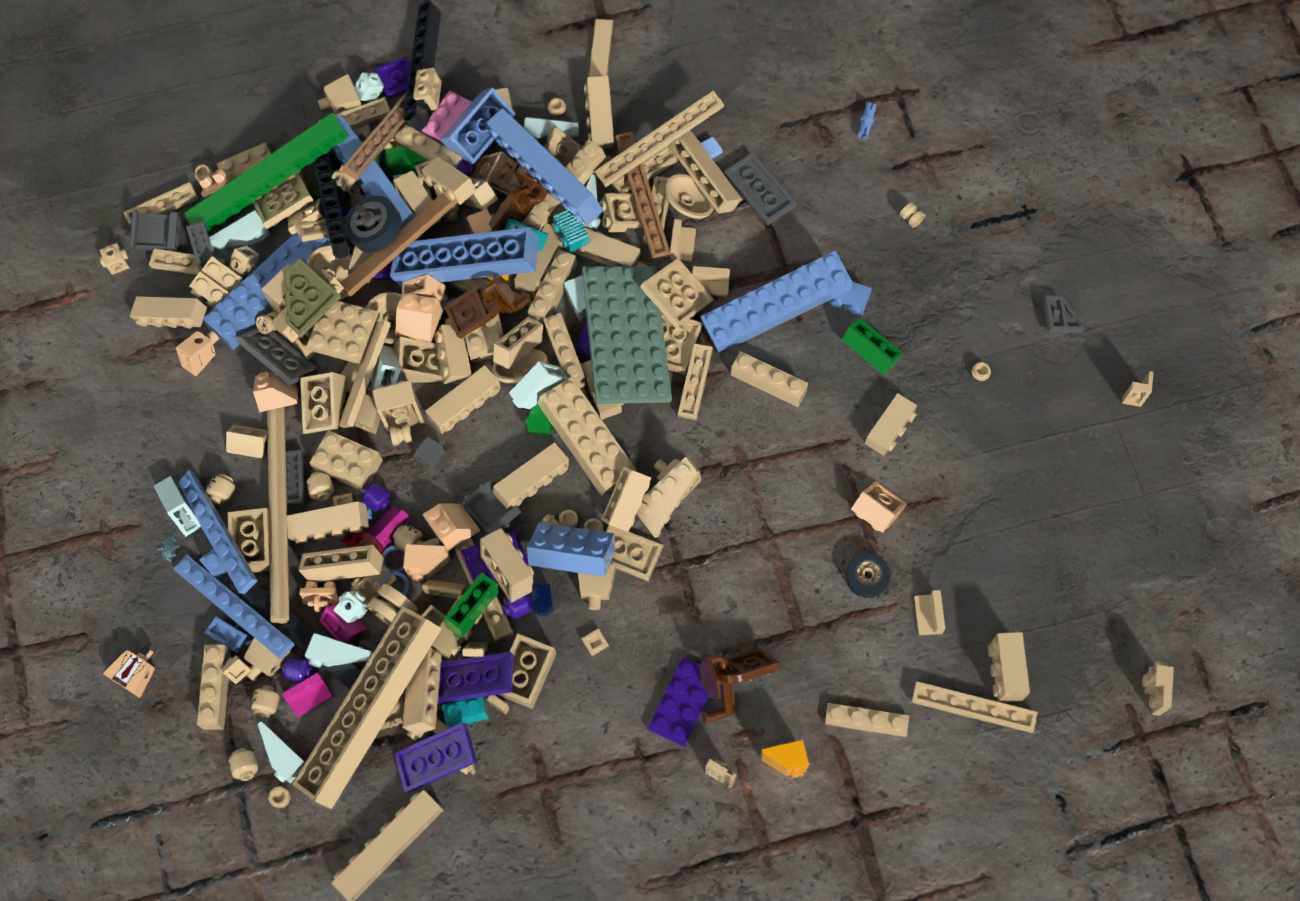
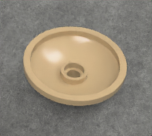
(687, 197)
(337, 267)
(386, 305)
(520, 369)

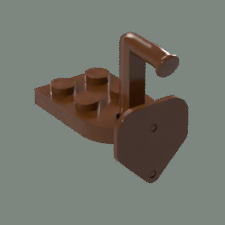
(519, 198)
(483, 305)
(719, 679)

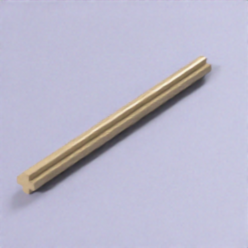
(277, 516)

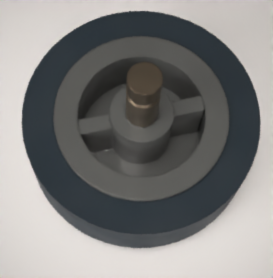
(372, 223)

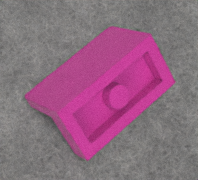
(387, 526)
(339, 627)
(307, 695)

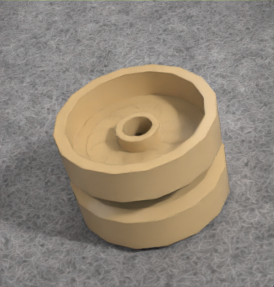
(393, 601)

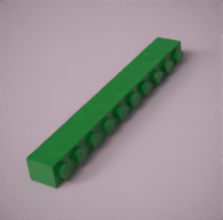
(269, 173)

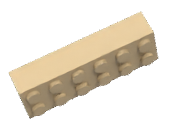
(585, 435)

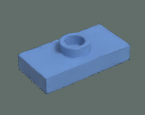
(226, 634)

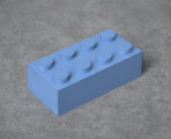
(571, 549)

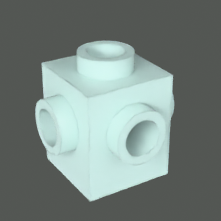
(368, 86)
(351, 606)

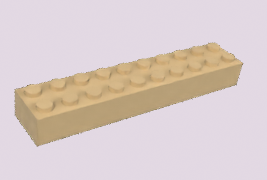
(366, 707)

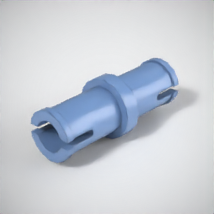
(867, 120)

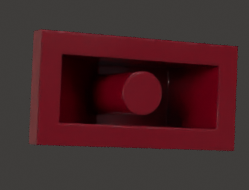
(360, 539)

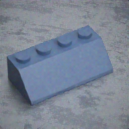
(470, 132)

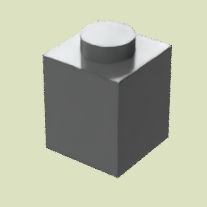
(430, 452)

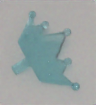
(168, 548)

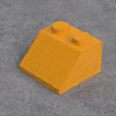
(787, 758)

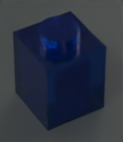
(542, 600)

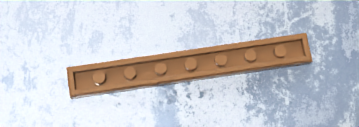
(376, 141)
(645, 203)
(406, 236)

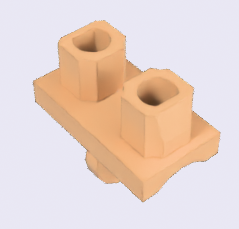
(210, 186)
(319, 597)

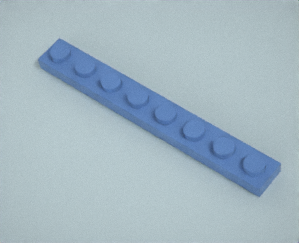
(217, 532)
(234, 607)

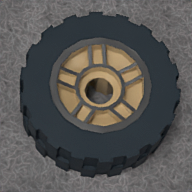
(874, 566)

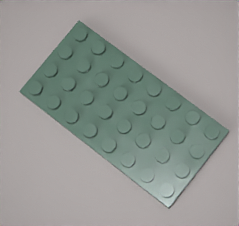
(625, 337)

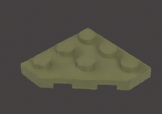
(306, 297)

